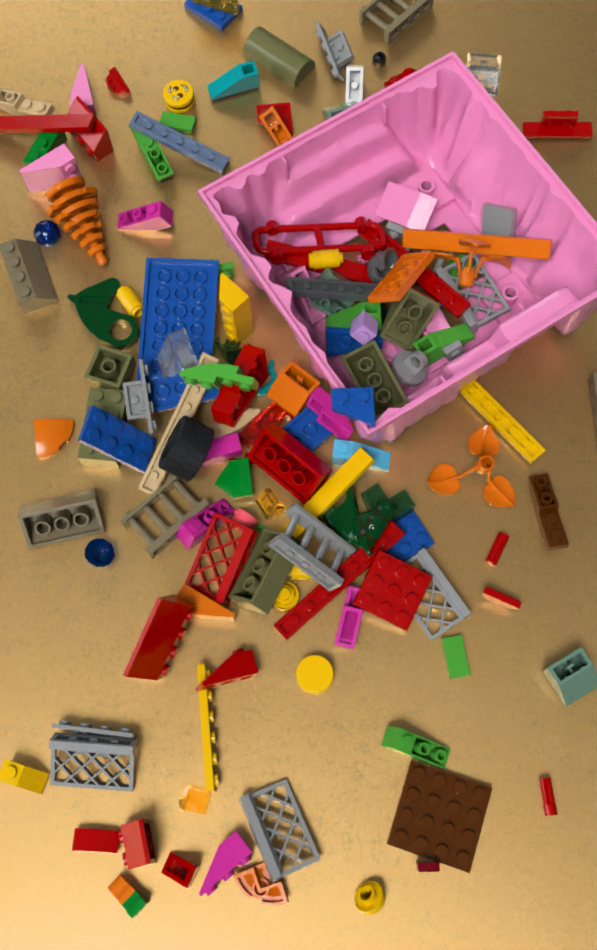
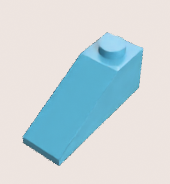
(345, 449)

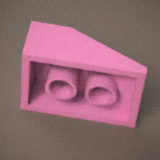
(50, 169)
(406, 207)

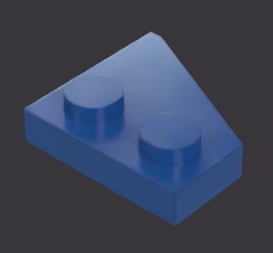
(354, 403)

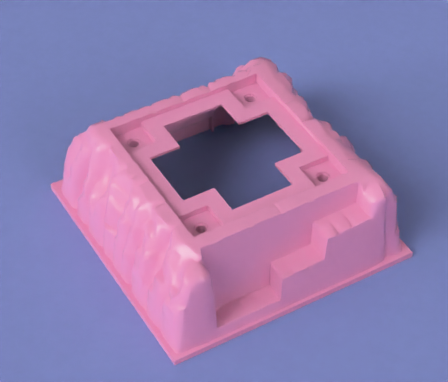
(433, 135)

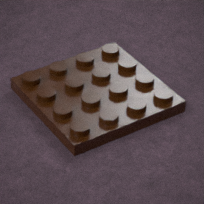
(439, 816)

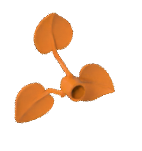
(468, 275)
(486, 445)

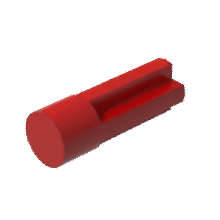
(497, 549)
(548, 797)

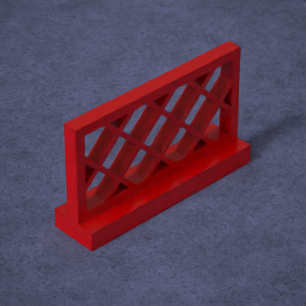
(237, 562)

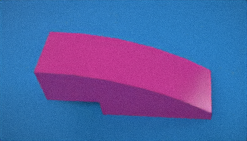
(337, 424)
(223, 448)
(349, 621)

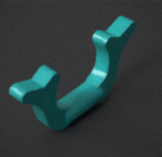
(263, 391)

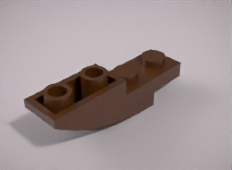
(547, 512)

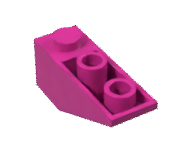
(147, 217)
(194, 529)
(228, 856)

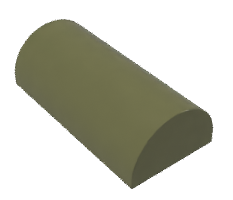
(277, 57)
(370, 369)

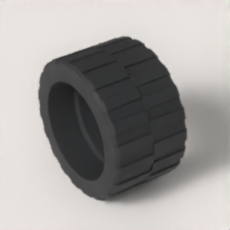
(186, 448)

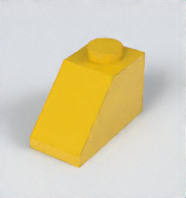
(23, 776)

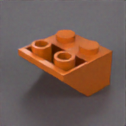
(292, 389)

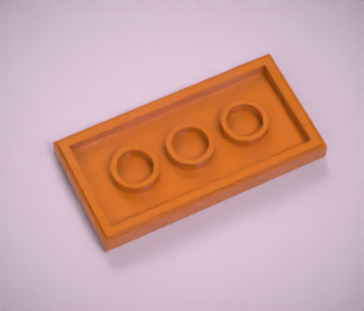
(401, 277)

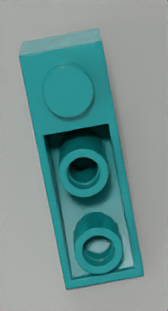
(237, 80)

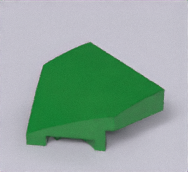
(236, 479)

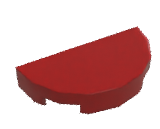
(116, 83)
(501, 599)

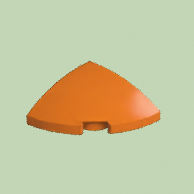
(51, 435)
(257, 883)

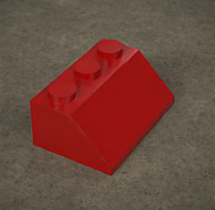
(97, 142)

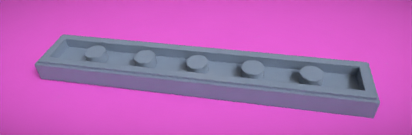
(179, 142)

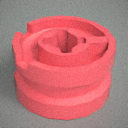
(244, 518)

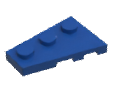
(340, 342)

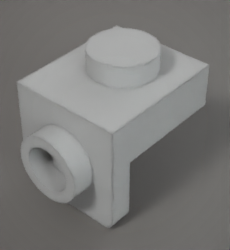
(453, 350)

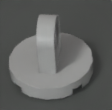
(410, 367)

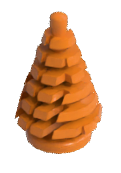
(78, 213)

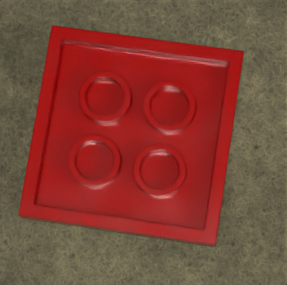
(392, 590)

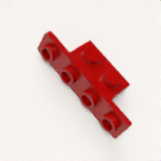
(557, 125)

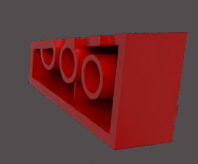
(232, 400)

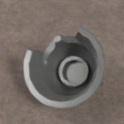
(380, 264)

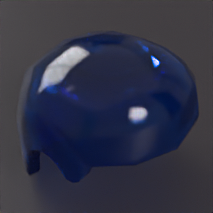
(46, 233)
(99, 553)

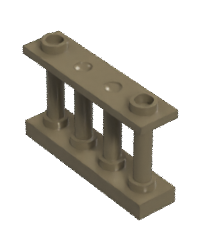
(401, 22)
(169, 533)

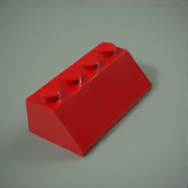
(289, 462)

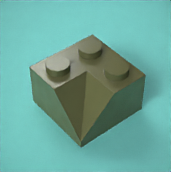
(110, 368)

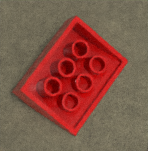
(160, 638)

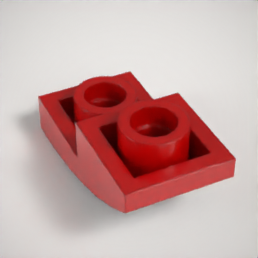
(95, 840)

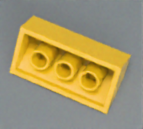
(235, 310)

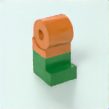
(128, 895)

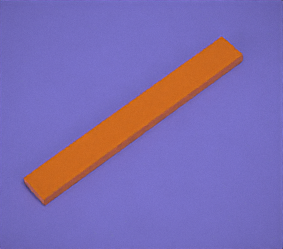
(500, 245)

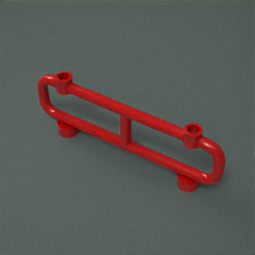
(277, 255)

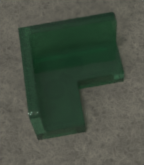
(402, 501)

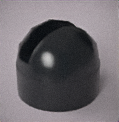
(376, 59)

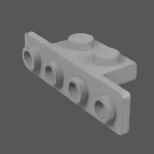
(337, 50)
(137, 399)
(85, 729)

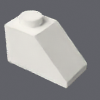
(354, 83)

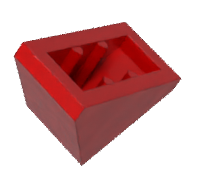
(180, 870)

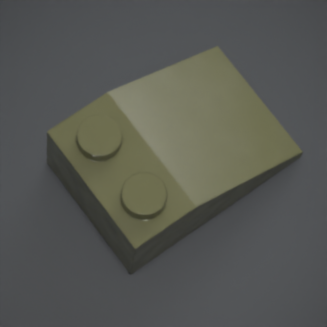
(408, 318)

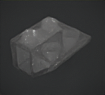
(486, 70)
(176, 354)

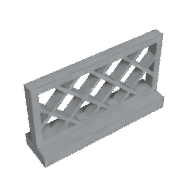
(469, 317)
(445, 589)
(92, 744)
(262, 838)

